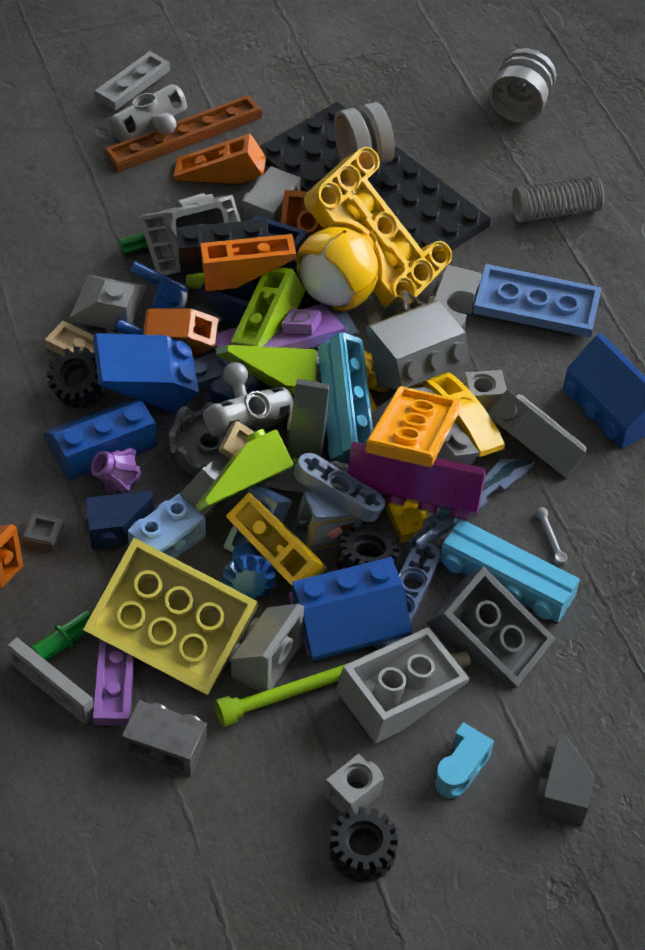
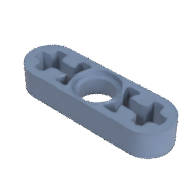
(354, 506)

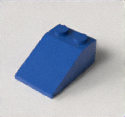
(147, 368)

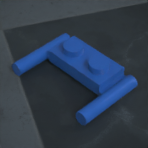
(168, 295)

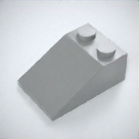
(399, 683)

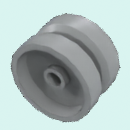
(364, 128)

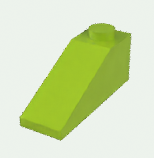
(270, 304)
(273, 364)
(251, 464)

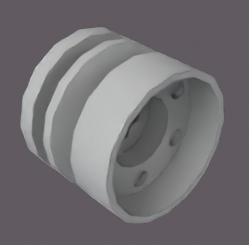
(522, 85)

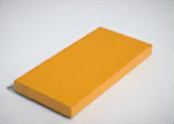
(413, 426)

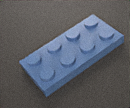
(537, 300)

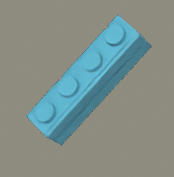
(349, 402)
(525, 576)

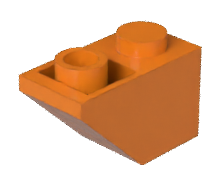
(183, 325)

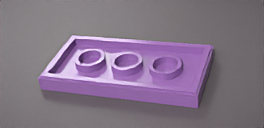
(326, 329)

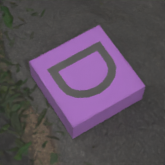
(301, 321)

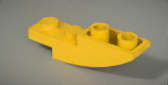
(472, 416)

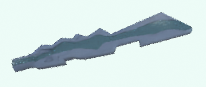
(501, 475)

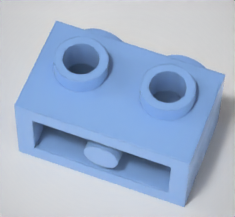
(171, 527)

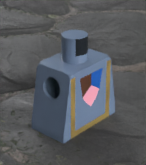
(322, 522)

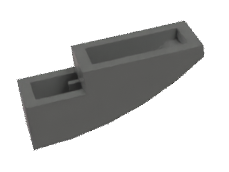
(309, 418)

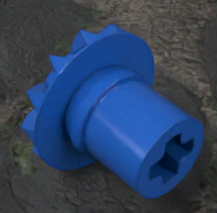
(249, 572)

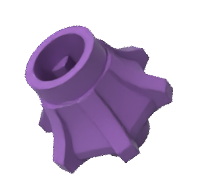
(116, 470)

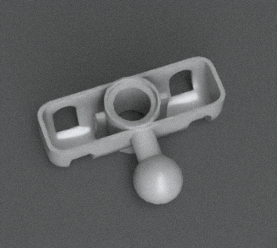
(148, 113)
(246, 408)

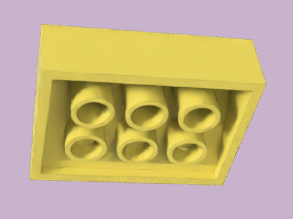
(171, 616)

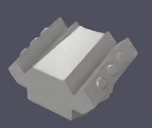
(161, 228)

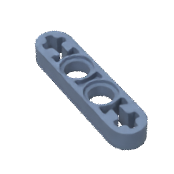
(411, 571)

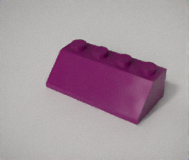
(443, 486)

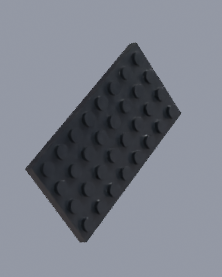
(415, 195)

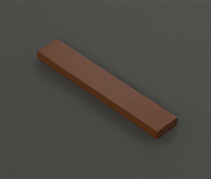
(187, 132)

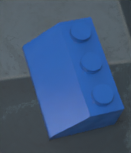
(608, 390)
(106, 430)
(352, 608)

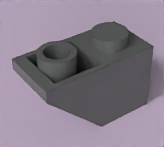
(568, 785)

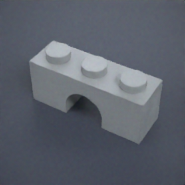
(457, 291)

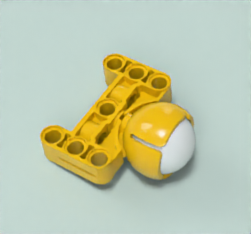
(352, 255)

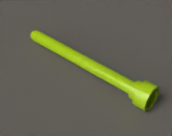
(231, 709)

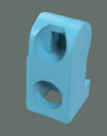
(460, 769)

